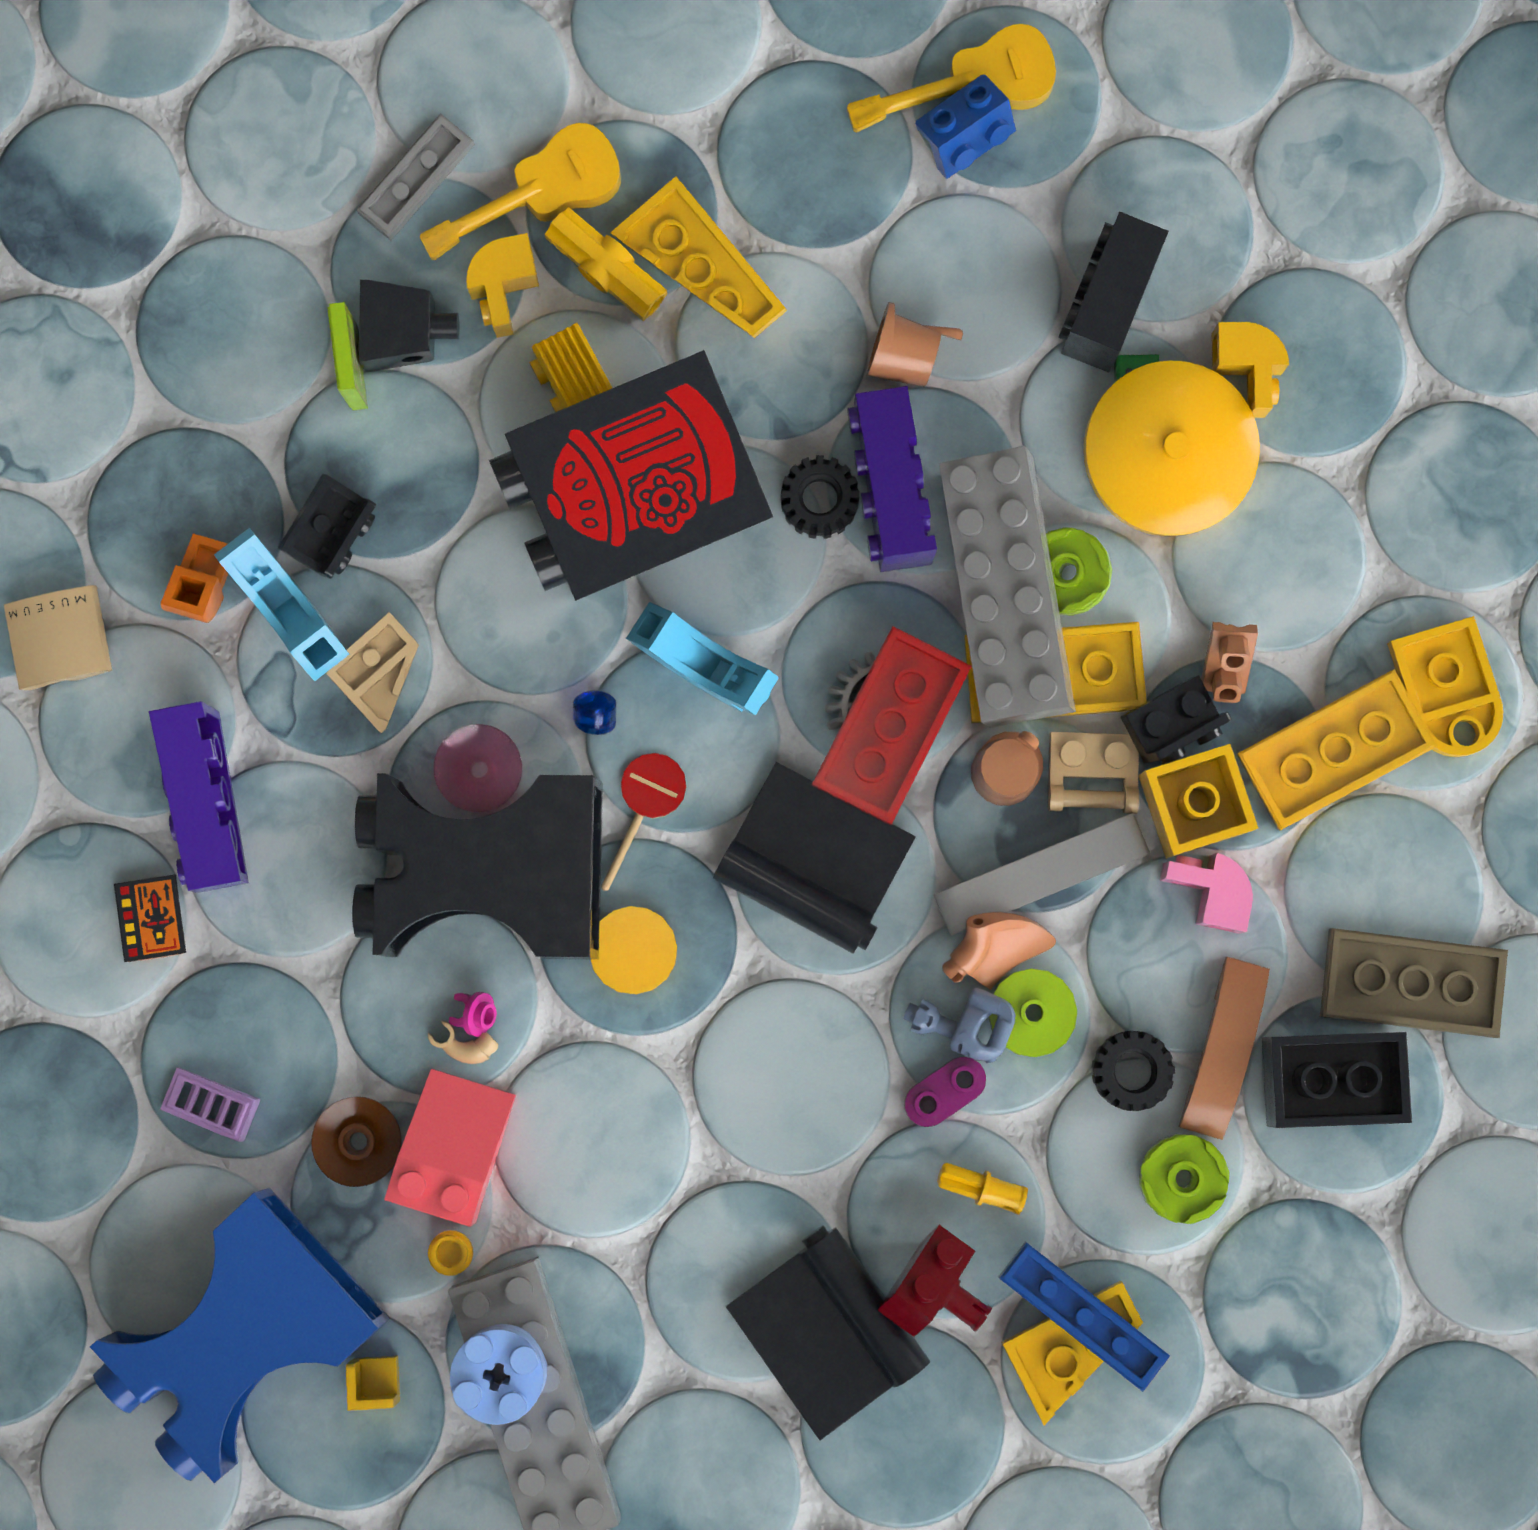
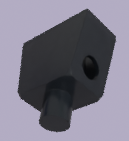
(400, 326)

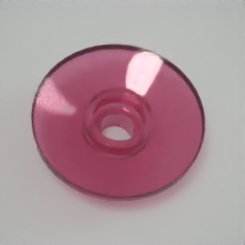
(455, 763)

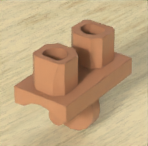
(1229, 661)

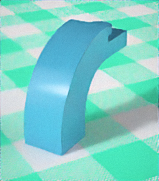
(282, 604)
(701, 660)

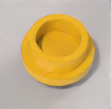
(450, 1252)

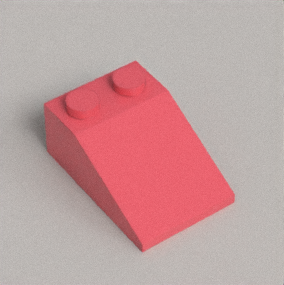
(450, 1148)

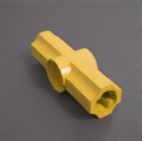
(605, 264)

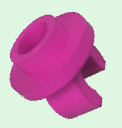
(477, 1015)

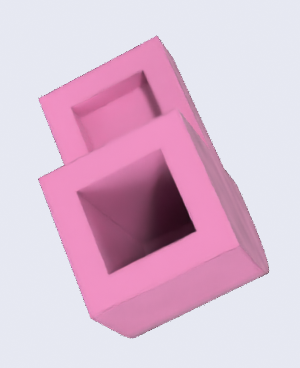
(1225, 887)

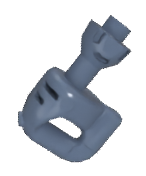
(965, 1032)

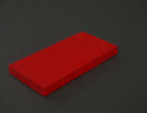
(891, 725)

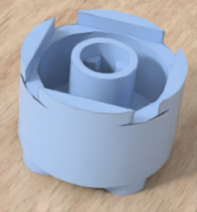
(475, 1387)

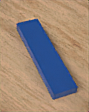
(1084, 1316)

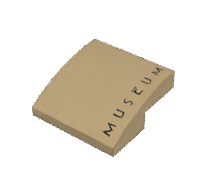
(57, 637)

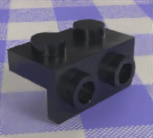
(328, 527)

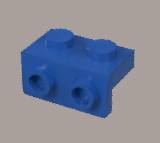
(967, 125)

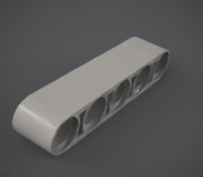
(1043, 872)

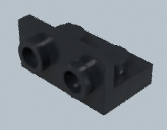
(1173, 721)

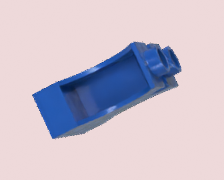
(267, 1306)

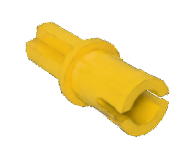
(982, 1188)

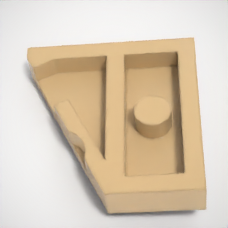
(376, 669)

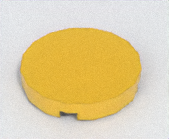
(635, 950)

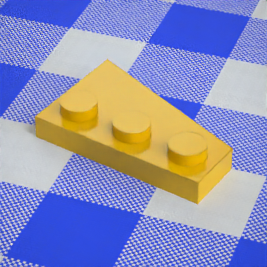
(1054, 1362)

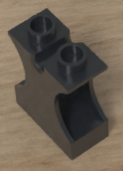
(522, 865)

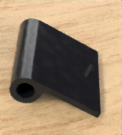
(814, 859)
(824, 1333)

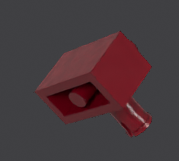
(934, 1283)

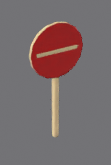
(652, 789)

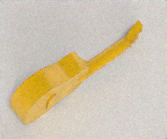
(1013, 59)
(571, 172)

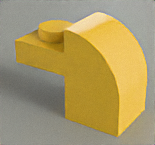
(499, 269)
(1253, 352)

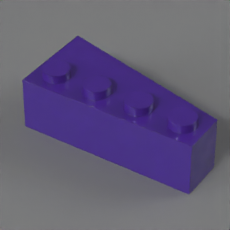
(199, 796)

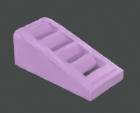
(245, 1113)

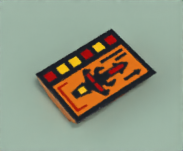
(150, 918)

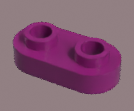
(944, 1090)

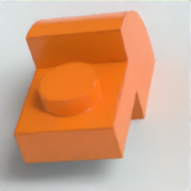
(197, 582)

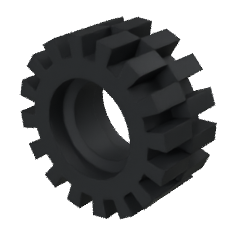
(819, 471)

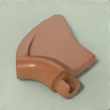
(996, 945)

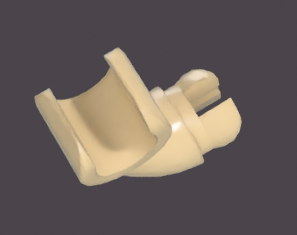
(468, 1052)

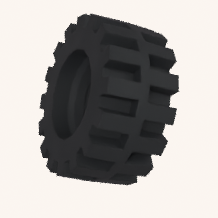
(1161, 1070)

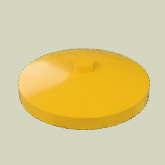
(1171, 448)

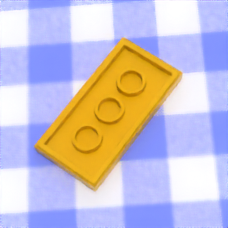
(1102, 666)
(1337, 749)

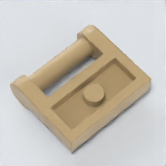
(1094, 758)

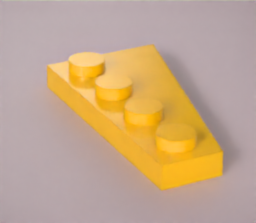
(693, 251)

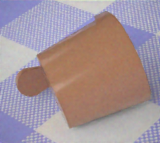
(906, 349)
(1007, 768)

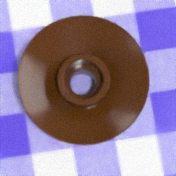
(333, 1144)

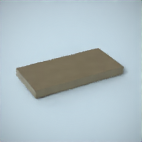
(1414, 983)

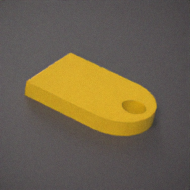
(1450, 683)

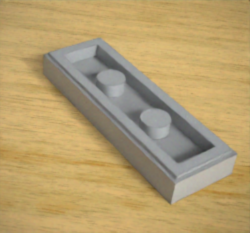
(415, 177)

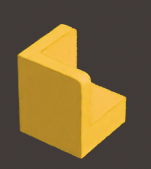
(372, 1383)

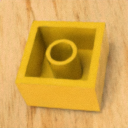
(1198, 801)

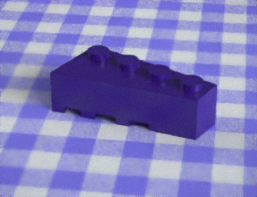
(892, 479)

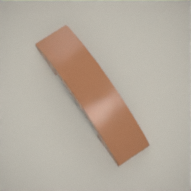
(1226, 1048)

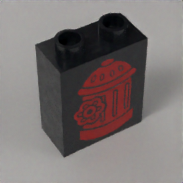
(632, 478)

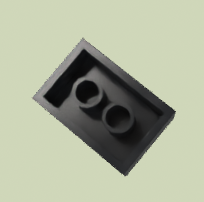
(1111, 291)
(1336, 1080)

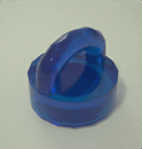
(594, 712)

